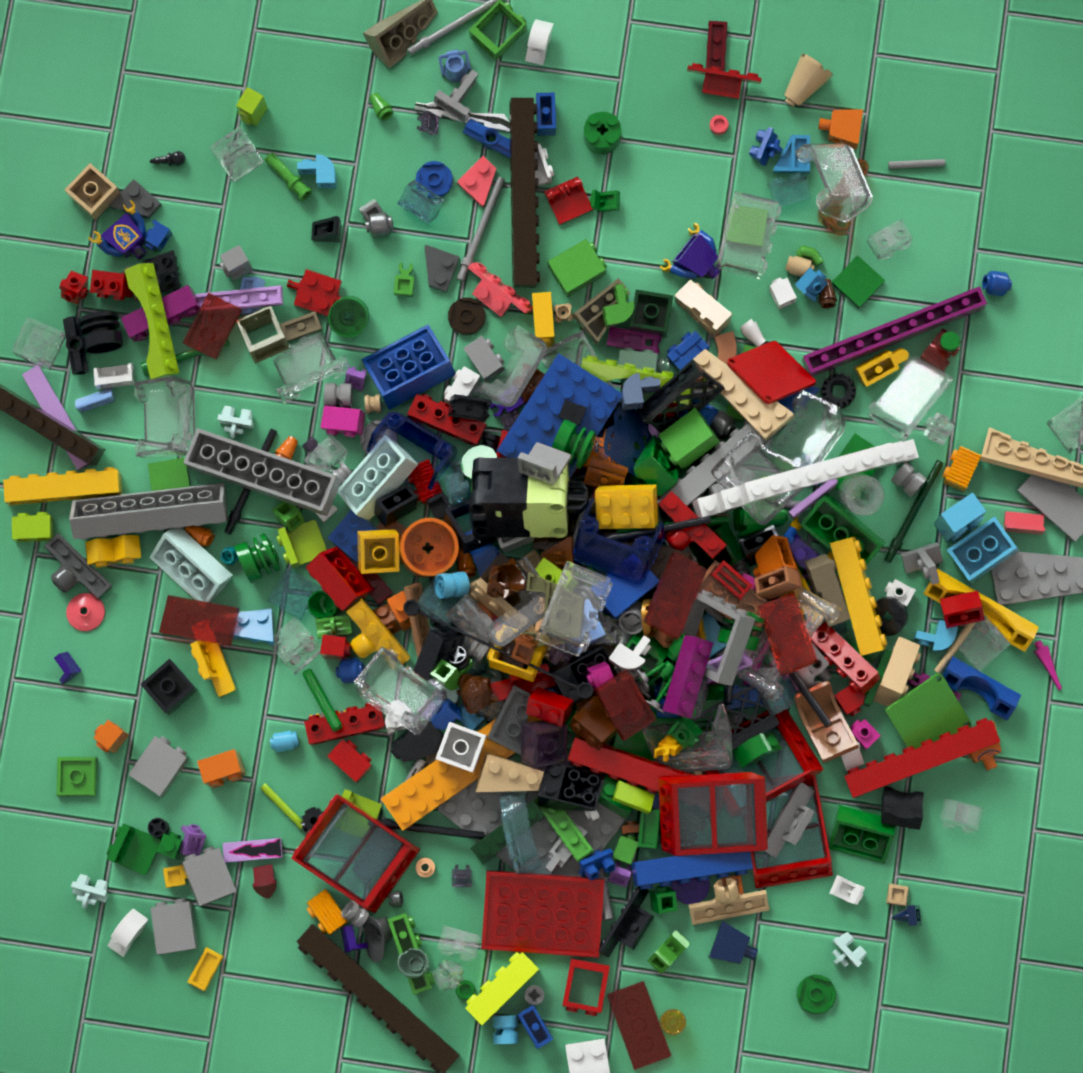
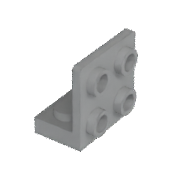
(543, 463)

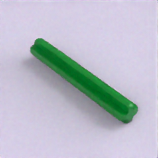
(322, 700)

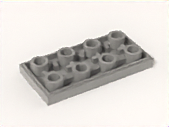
(1056, 502)

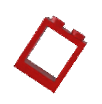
(590, 1010)

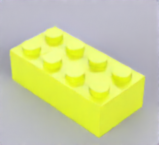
(502, 988)

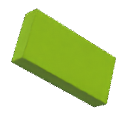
(633, 797)

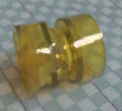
(672, 1021)

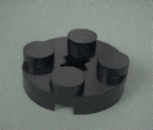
(897, 610)

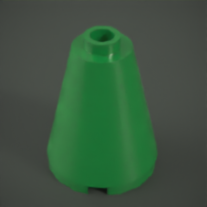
(748, 525)

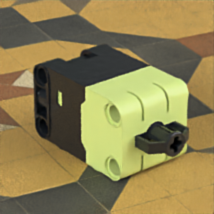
(520, 505)

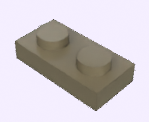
(301, 326)

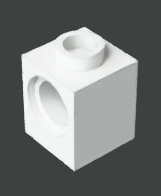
(782, 293)

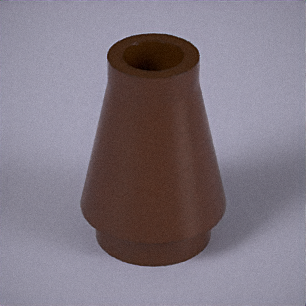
(827, 296)

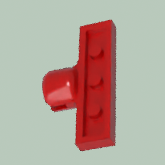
(701, 535)

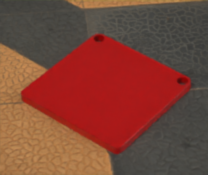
(770, 372)

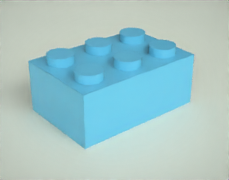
(960, 518)
(983, 550)

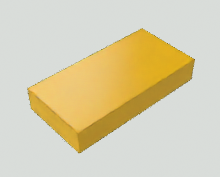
(205, 969)

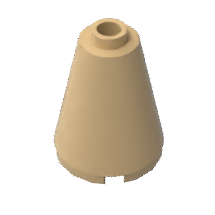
(805, 80)

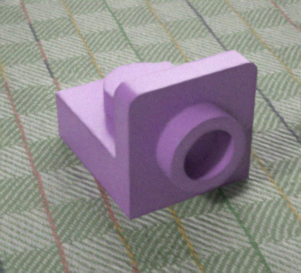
(193, 840)

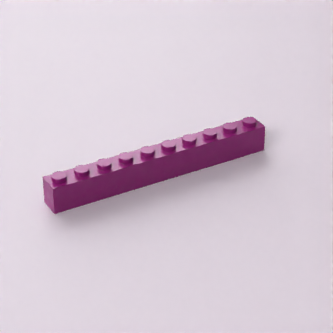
(894, 332)

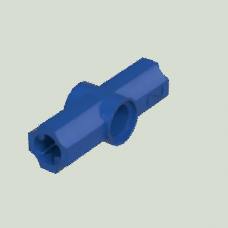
(480, 132)

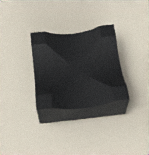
(902, 808)

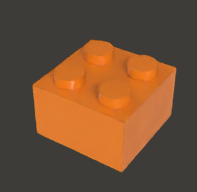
(221, 768)

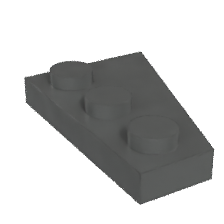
(509, 722)

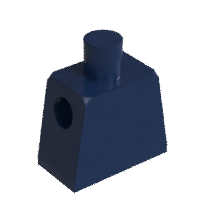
(731, 945)

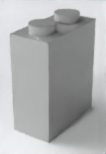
(159, 765)
(208, 876)
(174, 927)

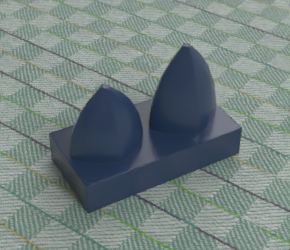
(910, 915)

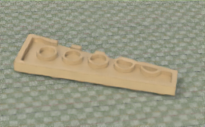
(763, 417)
(1019, 456)
(498, 605)

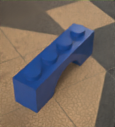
(1000, 698)

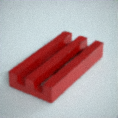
(734, 572)

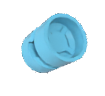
(451, 585)
(505, 1029)

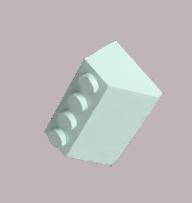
(376, 476)
(190, 565)

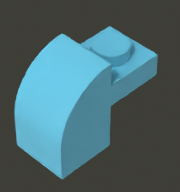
(323, 169)
(940, 640)

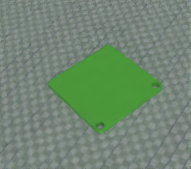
(927, 712)

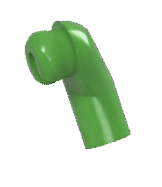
(810, 252)

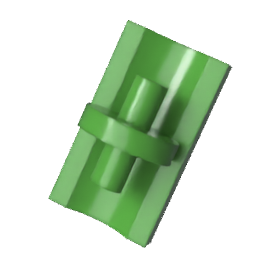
(334, 626)

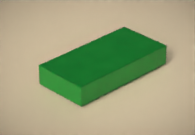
(649, 829)

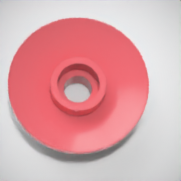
(92, 618)

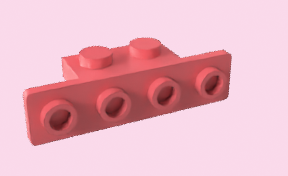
(495, 293)

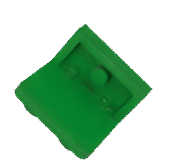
(133, 849)

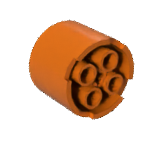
(439, 537)

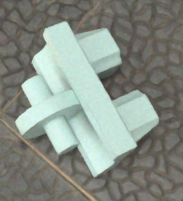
(227, 418)
(89, 894)
(855, 956)

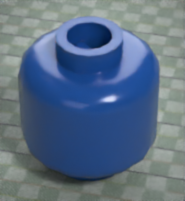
(996, 283)
(349, 670)

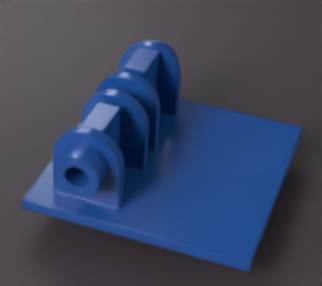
(346, 534)

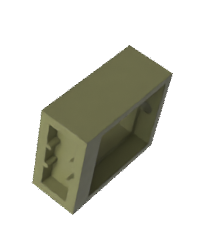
(269, 346)

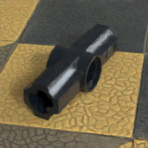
(77, 356)

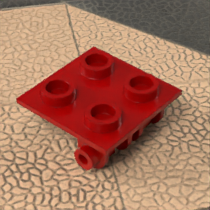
(568, 200)

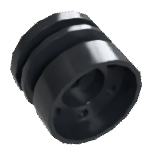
(101, 332)

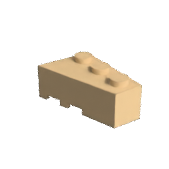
(897, 672)
(507, 775)

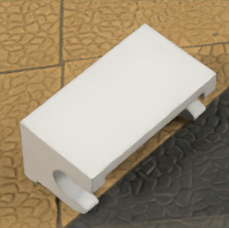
(114, 376)

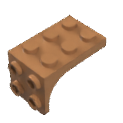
(829, 741)

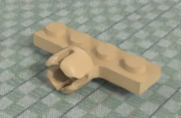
(728, 903)

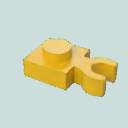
(667, 747)
(174, 876)

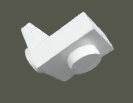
(847, 890)

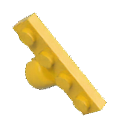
(373, 634)

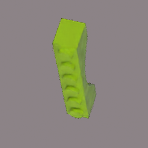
(161, 355)
(611, 370)

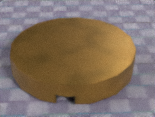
(647, 629)

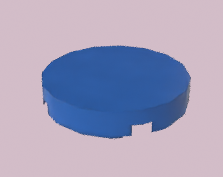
(435, 177)

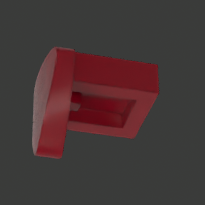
(264, 880)

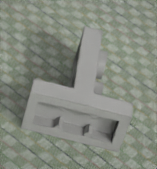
(452, 103)
(923, 560)

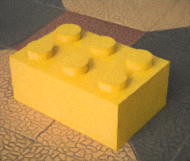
(626, 506)

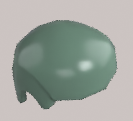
(413, 963)

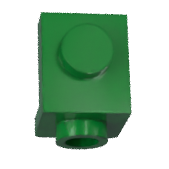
(605, 201)

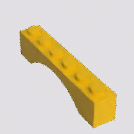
(1012, 626)

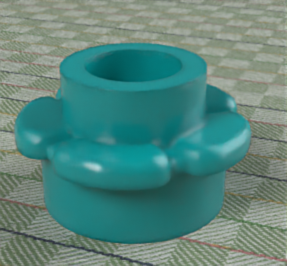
(225, 555)

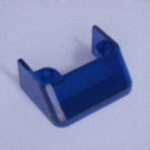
(421, 437)
(612, 556)

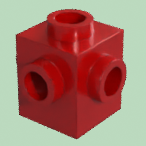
(74, 287)

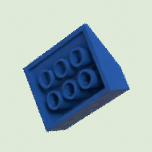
(408, 367)

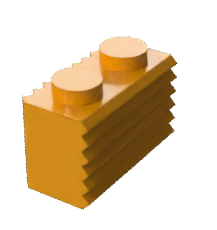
(961, 469)
(327, 912)

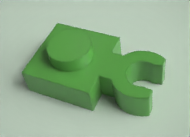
(404, 283)

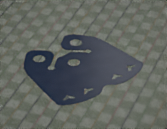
(626, 432)

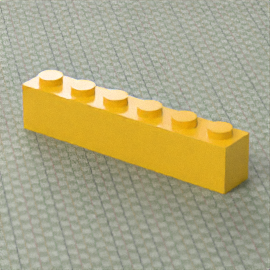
(62, 487)
(858, 596)

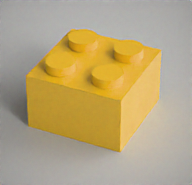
(378, 551)

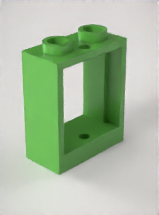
(484, 42)

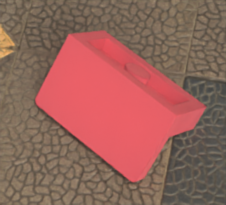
(1024, 523)

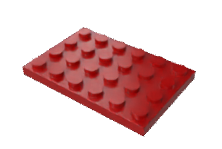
(542, 913)

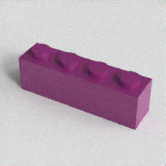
(177, 306)
(687, 676)

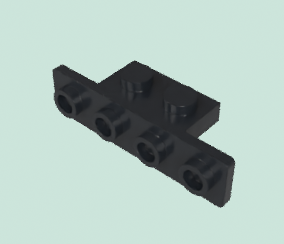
(630, 924)

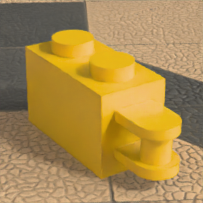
(880, 366)

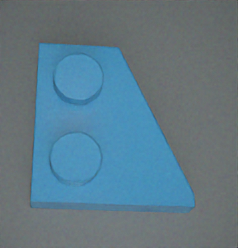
(788, 160)

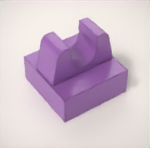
(356, 378)
(620, 875)

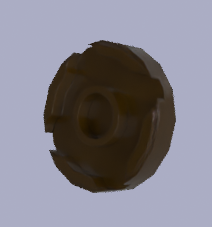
(466, 316)

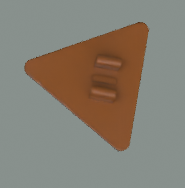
(560, 553)

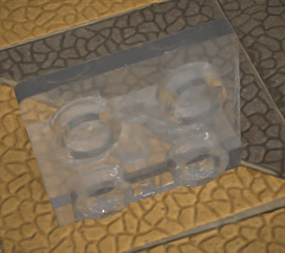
(983, 644)
(295, 645)

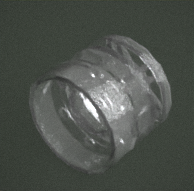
(851, 490)

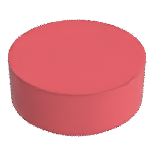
(719, 125)

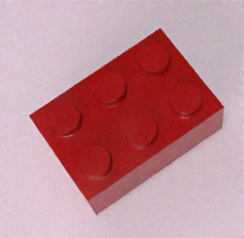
(339, 578)

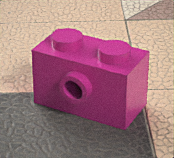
(342, 421)

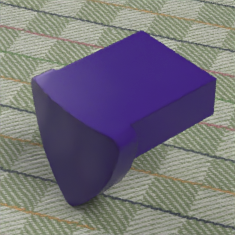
(68, 666)
(349, 940)

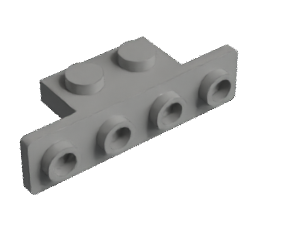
(791, 820)

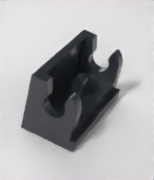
(469, 407)

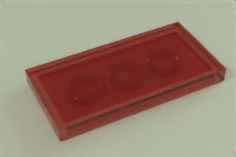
(675, 595)
(199, 620)
(787, 634)
(639, 1025)

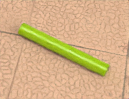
(282, 805)

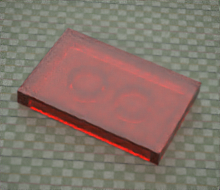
(212, 326)
(624, 704)

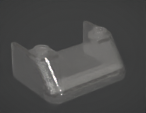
(513, 621)
(711, 752)

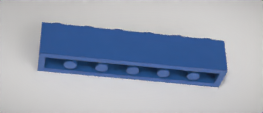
(688, 867)

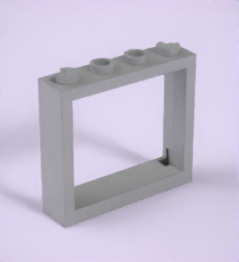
(737, 641)

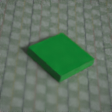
(858, 281)

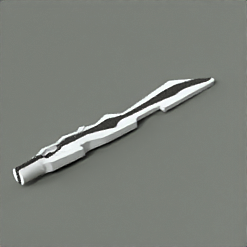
(490, 120)

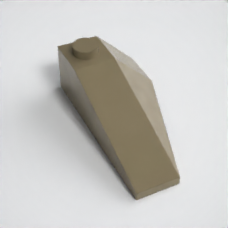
(396, 33)

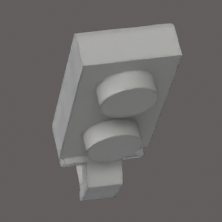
(560, 854)

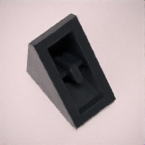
(327, 230)

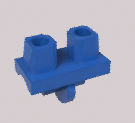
(768, 147)
(597, 860)

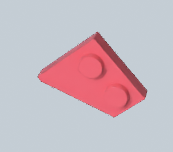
(478, 180)

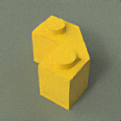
(121, 549)

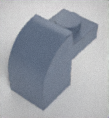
(634, 387)

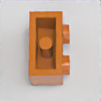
(110, 736)

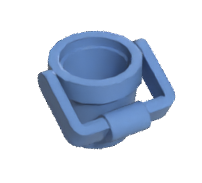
(455, 66)

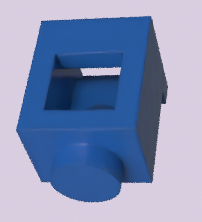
(157, 237)
(447, 713)

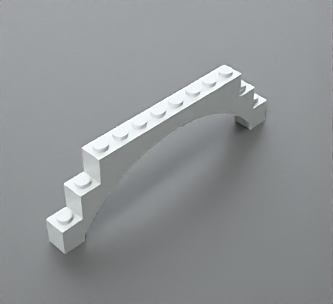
(806, 476)

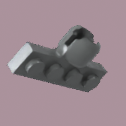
(75, 569)

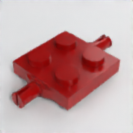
(316, 292)

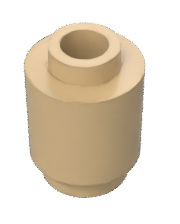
(798, 265)

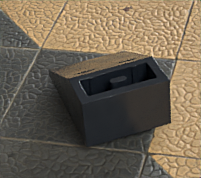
(576, 671)
(570, 788)

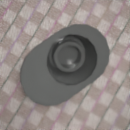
(377, 936)

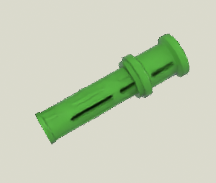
(293, 182)

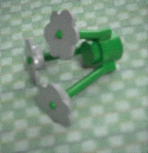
(665, 671)

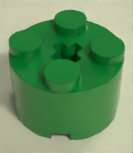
(602, 122)

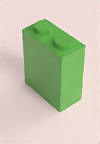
(577, 267)
(688, 439)

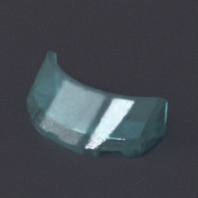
(518, 832)

